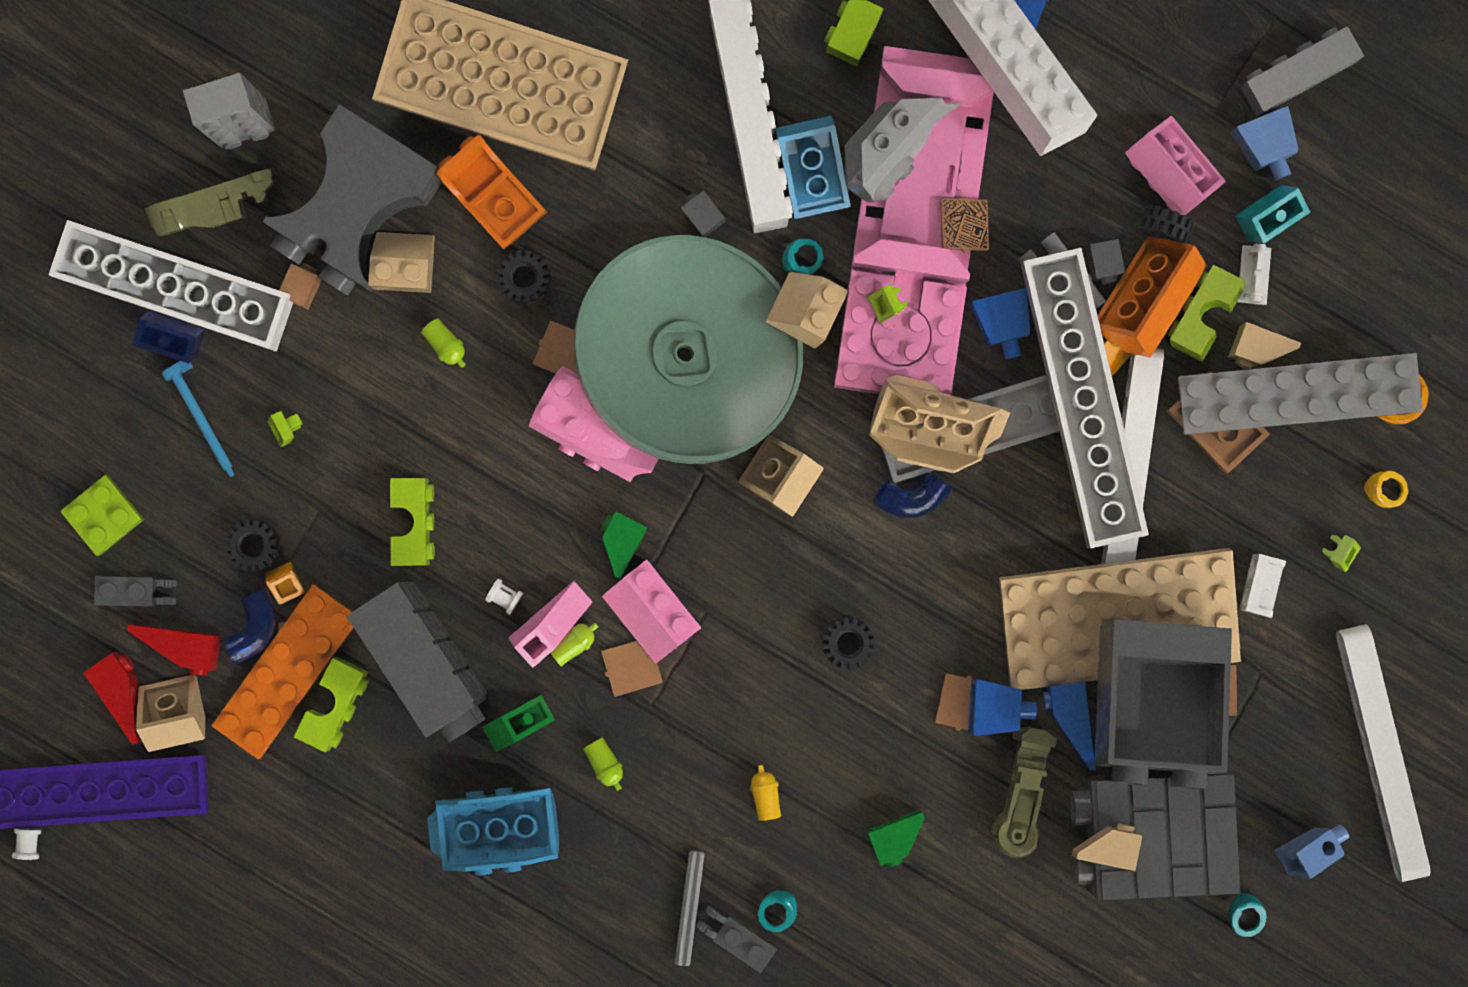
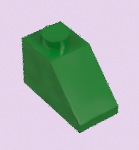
(621, 541)
(518, 723)
(895, 838)

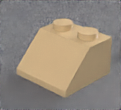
(402, 262)
(807, 307)
(781, 475)
(170, 713)

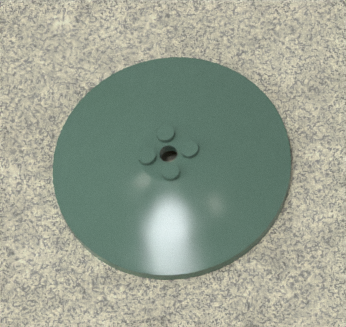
(698, 299)

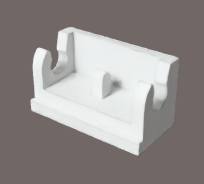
(1262, 585)

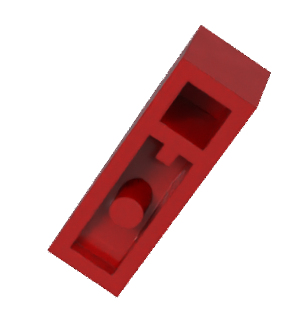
(182, 647)
(118, 690)

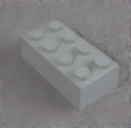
(229, 111)

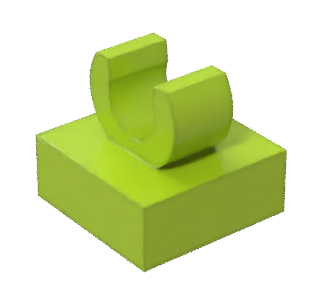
(886, 303)
(283, 428)
(1345, 552)

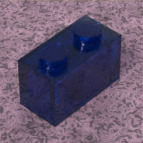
(168, 336)

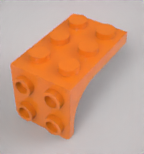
(490, 191)

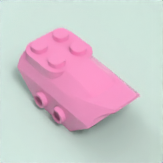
(572, 422)

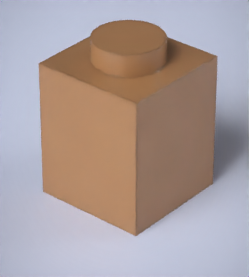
(301, 284)

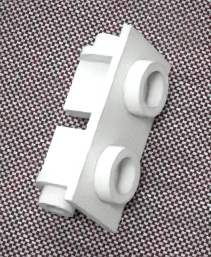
(1255, 273)

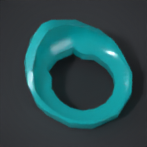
(788, 259)
(787, 900)
(1240, 903)

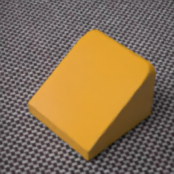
(1115, 356)
(284, 583)

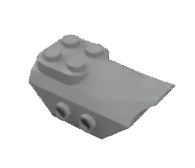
(888, 143)

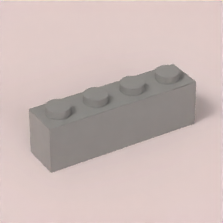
(1302, 71)

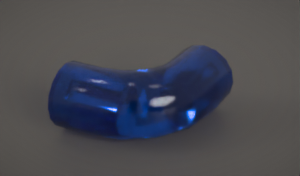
(913, 502)
(258, 629)

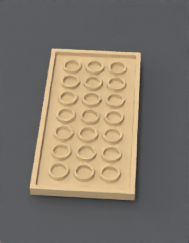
(500, 80)
(1058, 614)

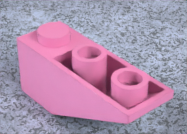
(550, 624)

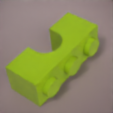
(1216, 289)
(414, 496)
(345, 683)

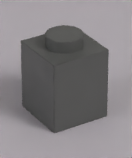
(702, 213)
(1105, 261)

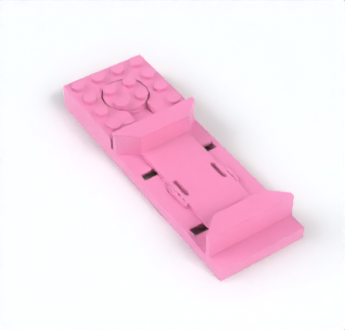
(907, 242)

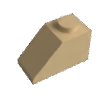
(1258, 346)
(1112, 847)

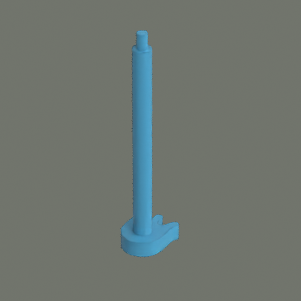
(174, 373)

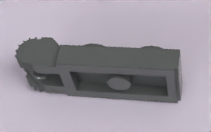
(131, 591)
(738, 940)

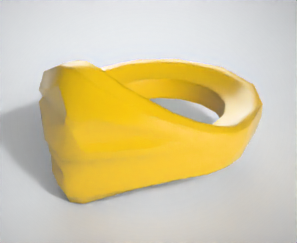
(1374, 492)

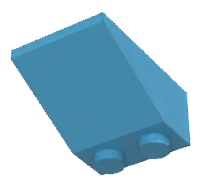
(813, 167)

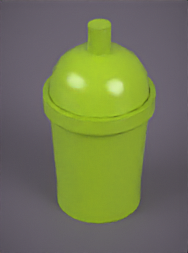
(444, 343)
(575, 642)
(604, 763)

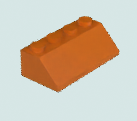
(1150, 295)

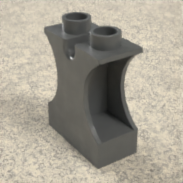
(362, 187)

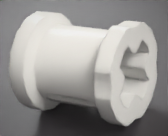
(504, 596)
(26, 843)

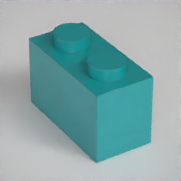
(1272, 214)

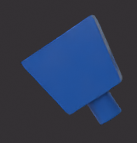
(1003, 320)
(997, 708)

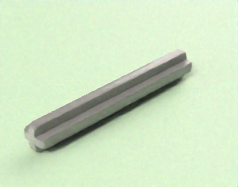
(689, 908)

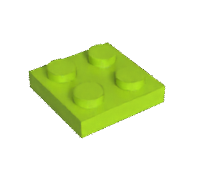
(102, 515)

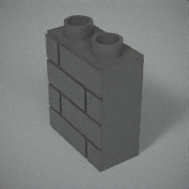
(420, 661)
(1163, 701)
(1185, 834)

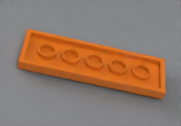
(285, 672)

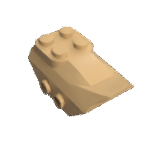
(933, 427)

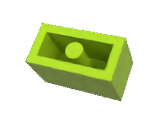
(853, 30)

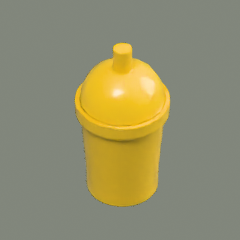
(765, 795)

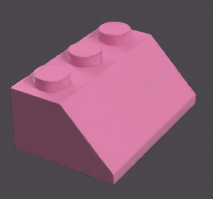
(1175, 167)
(651, 611)

